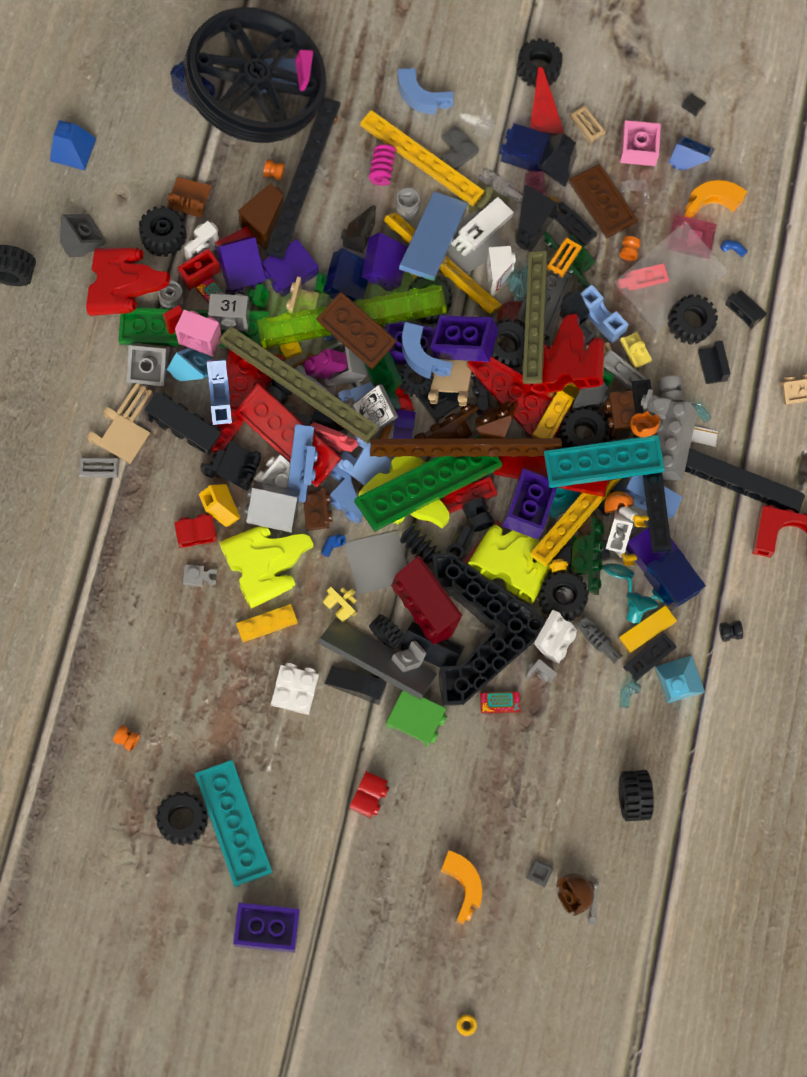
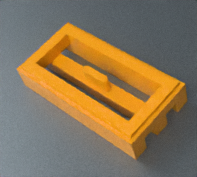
(557, 269)

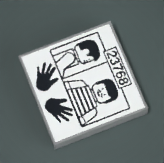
(376, 407)

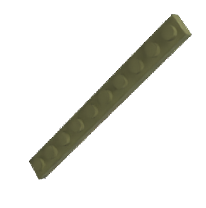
(299, 384)

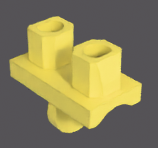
(636, 350)
(346, 610)

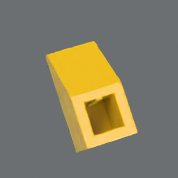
(219, 504)

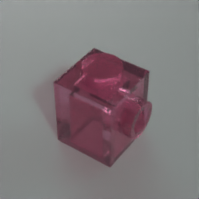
(536, 181)

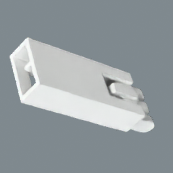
(488, 221)

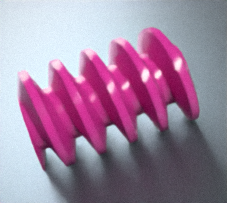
(382, 165)

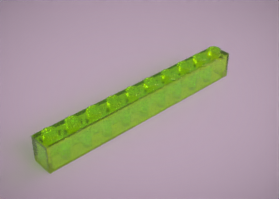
(382, 309)

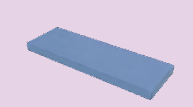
(433, 236)

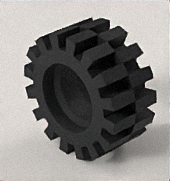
(413, 388)
(387, 631)

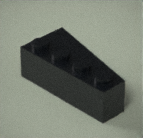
(182, 423)

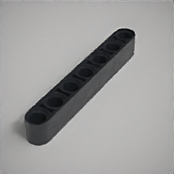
(743, 481)

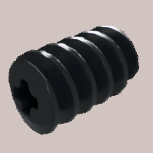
(417, 544)

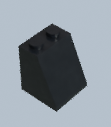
(535, 217)

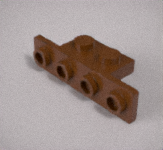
(453, 427)

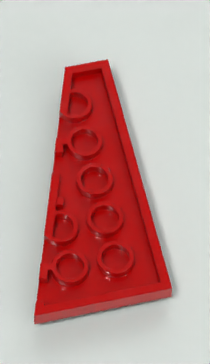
(241, 381)
(508, 386)

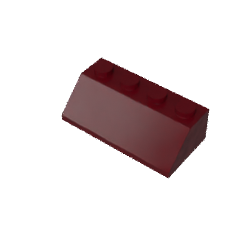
(426, 601)

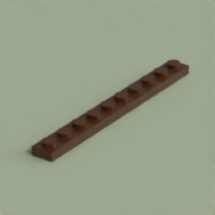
(463, 447)

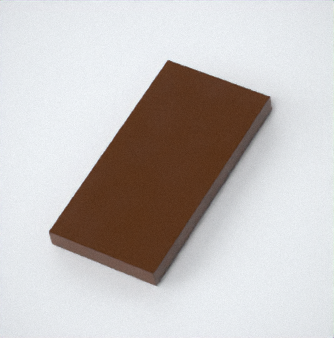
(603, 201)
(356, 330)

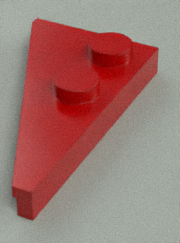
(544, 112)

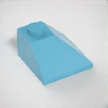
(189, 365)
(679, 679)

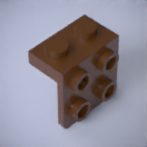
(618, 411)

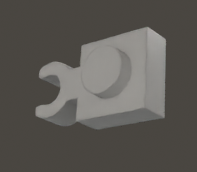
(195, 575)

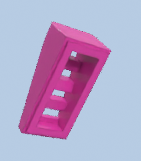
(303, 66)

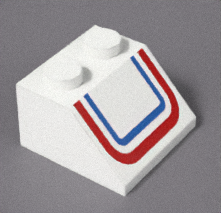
(499, 267)

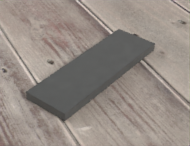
(375, 658)

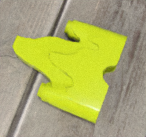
(434, 512)
(262, 560)
(511, 561)

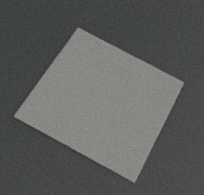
(479, 256)
(375, 561)

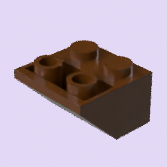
(497, 421)

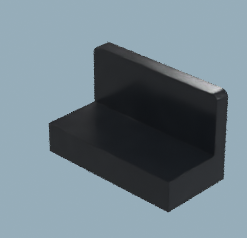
(745, 308)
(714, 363)

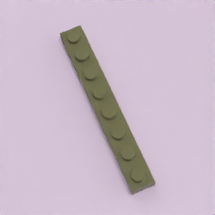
(535, 317)

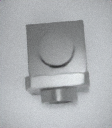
(655, 404)
(409, 658)
(544, 672)

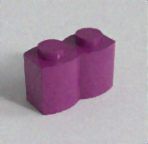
(325, 364)

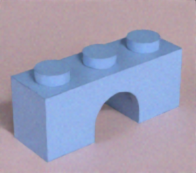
(609, 324)

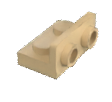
(794, 389)

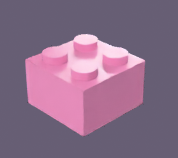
(640, 143)
(198, 332)

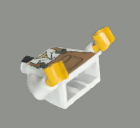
(620, 531)

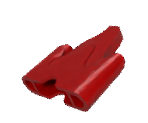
(121, 281)
(571, 360)

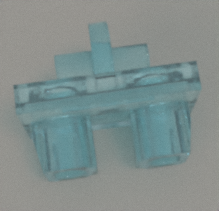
(518, 284)

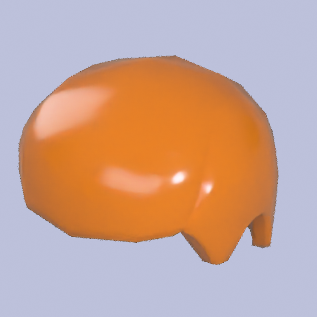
(644, 424)
(617, 499)

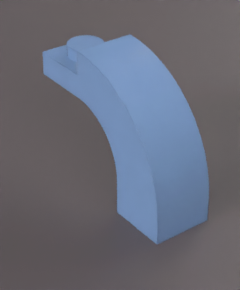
(419, 98)
(417, 358)
(219, 391)

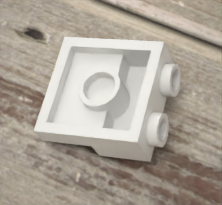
(205, 238)
(275, 473)
(555, 637)
(295, 688)

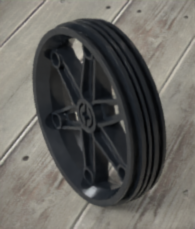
(253, 75)

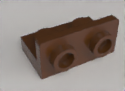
(316, 510)

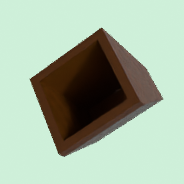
(262, 214)

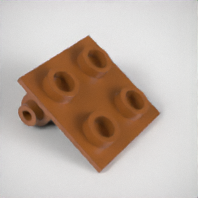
(189, 197)

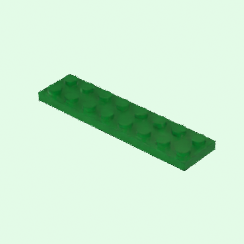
(149, 327)
(422, 487)

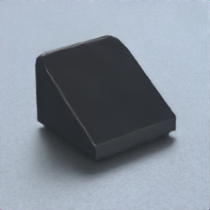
(693, 104)

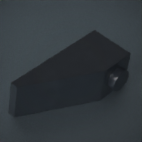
(356, 684)

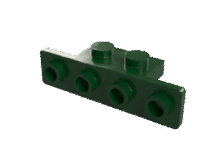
(581, 263)
(388, 376)
(587, 555)

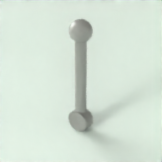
(592, 920)

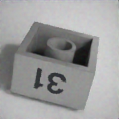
(230, 311)

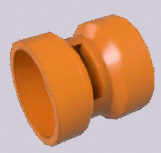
(274, 170)
(629, 250)
(126, 738)

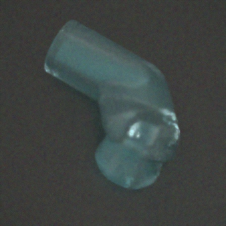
(701, 412)
(627, 691)

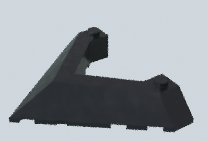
(511, 622)

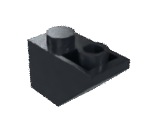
(574, 304)

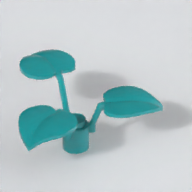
(636, 602)

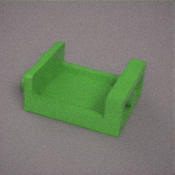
(417, 717)

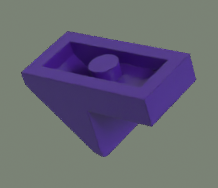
(404, 424)

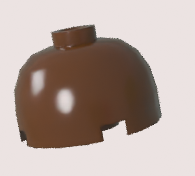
(576, 893)

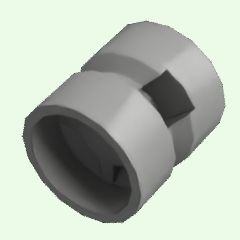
(407, 203)
(171, 296)
(671, 388)

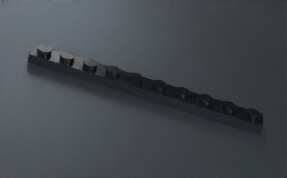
(303, 178)
(653, 488)

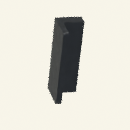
(440, 654)

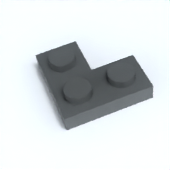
(461, 148)

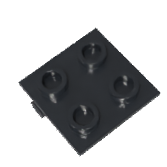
(239, 465)

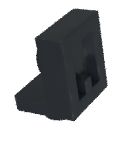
(210, 471)

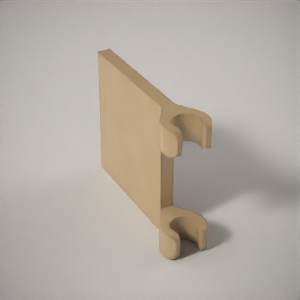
(456, 383)
(122, 437)

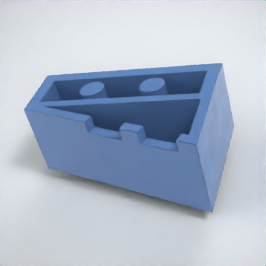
(635, 487)

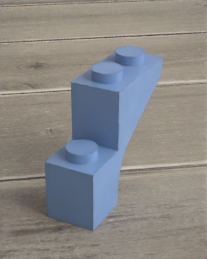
(344, 494)

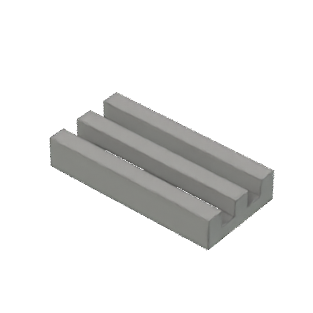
(114, 474)

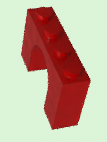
(769, 523)

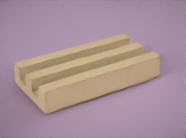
(601, 132)
(142, 390)

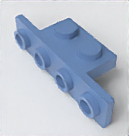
(302, 460)

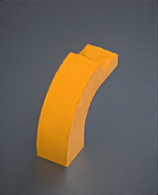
(715, 191)
(467, 875)

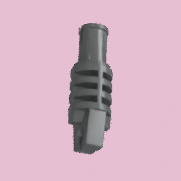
(598, 639)

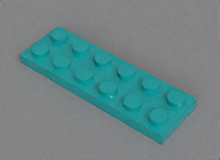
(604, 461)
(233, 823)

